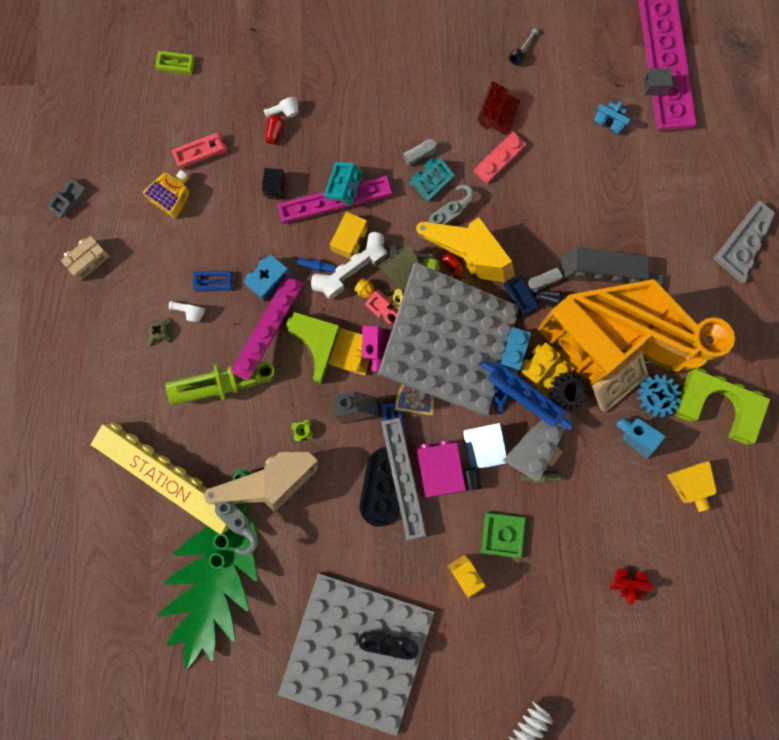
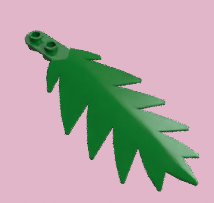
(214, 577)

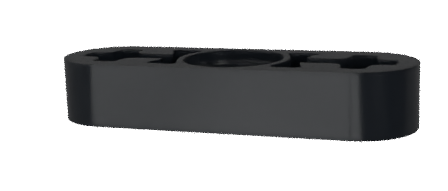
(404, 643)

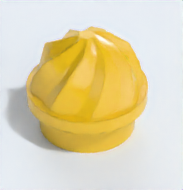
(364, 288)

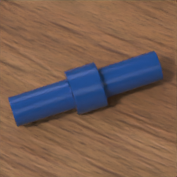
(316, 265)

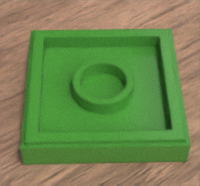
(503, 535)

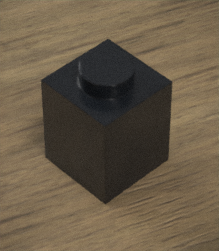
(273, 183)

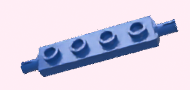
(526, 395)

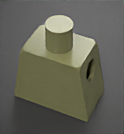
(399, 266)

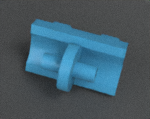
(619, 120)

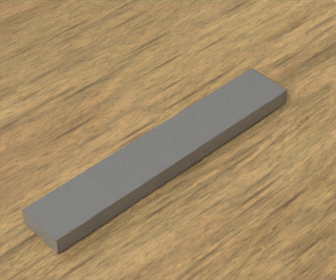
(403, 479)

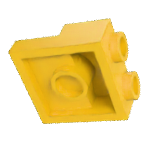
(543, 368)

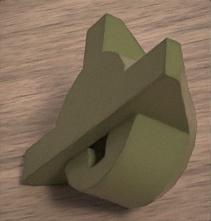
(162, 332)

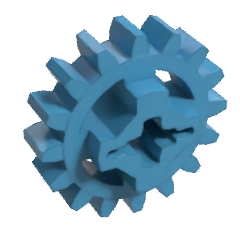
(666, 391)

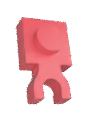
(379, 305)

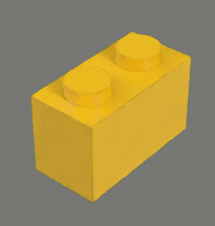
(349, 235)

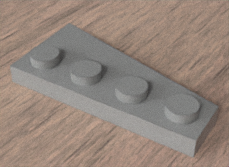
(740, 249)
(536, 449)

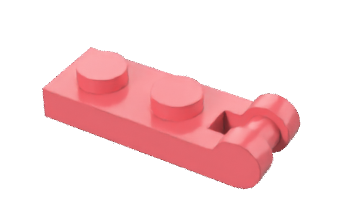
(199, 150)

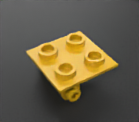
(348, 352)

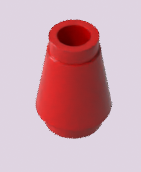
(274, 127)

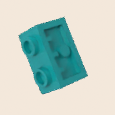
(431, 178)
(343, 183)

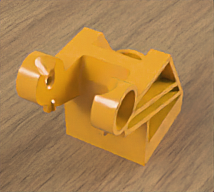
(612, 322)

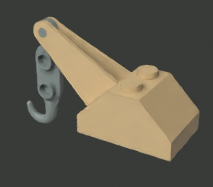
(273, 485)

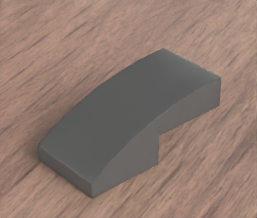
(68, 198)

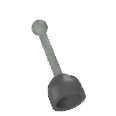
(393, 249)

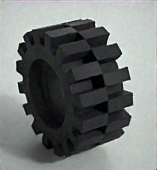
(578, 390)

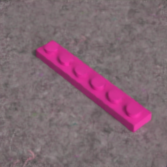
(318, 204)
(266, 328)

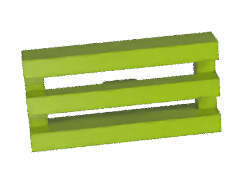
(175, 66)

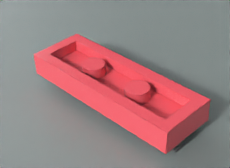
(500, 157)

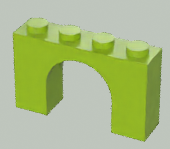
(749, 406)

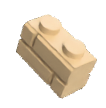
(84, 257)

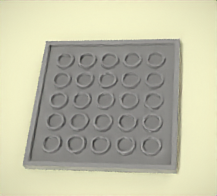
(445, 337)
(335, 673)

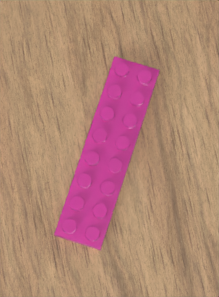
(666, 50)

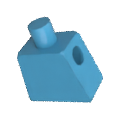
(646, 441)

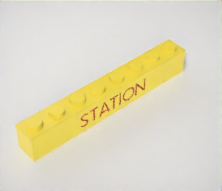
(157, 473)

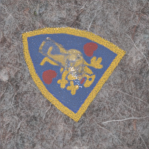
(414, 401)

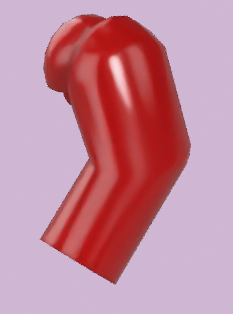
(452, 259)

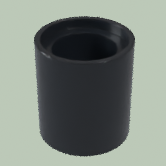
(472, 479)

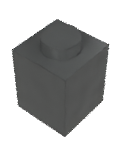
(658, 81)

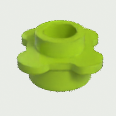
(297, 430)

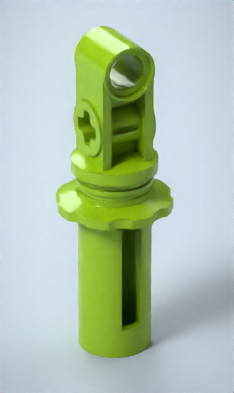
(225, 384)

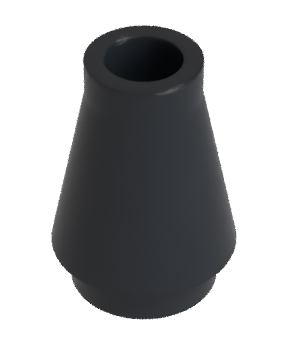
(550, 297)

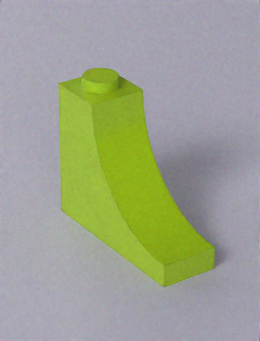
(318, 336)

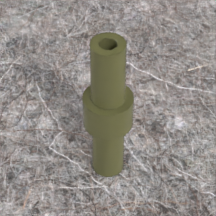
(545, 477)

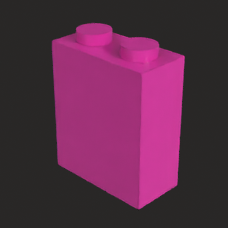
(440, 469)

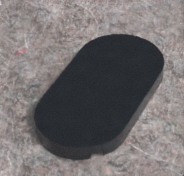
(379, 497)

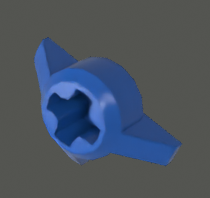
(500, 399)

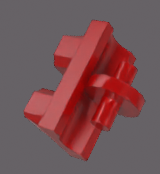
(631, 589)

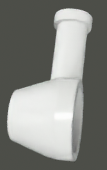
(288, 106)
(193, 313)

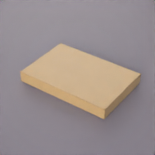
(620, 380)

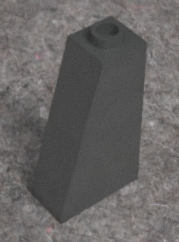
(355, 406)

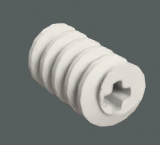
(533, 724)

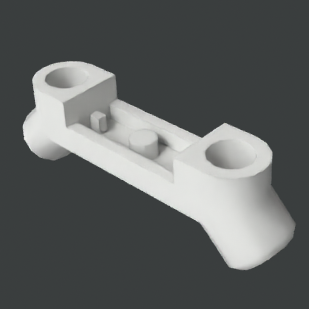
(332, 284)

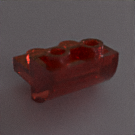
(498, 109)

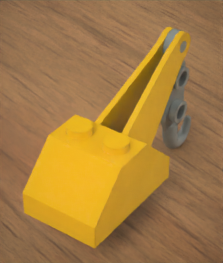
(473, 244)

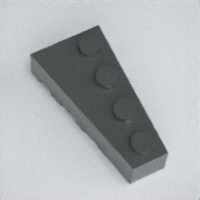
(604, 266)

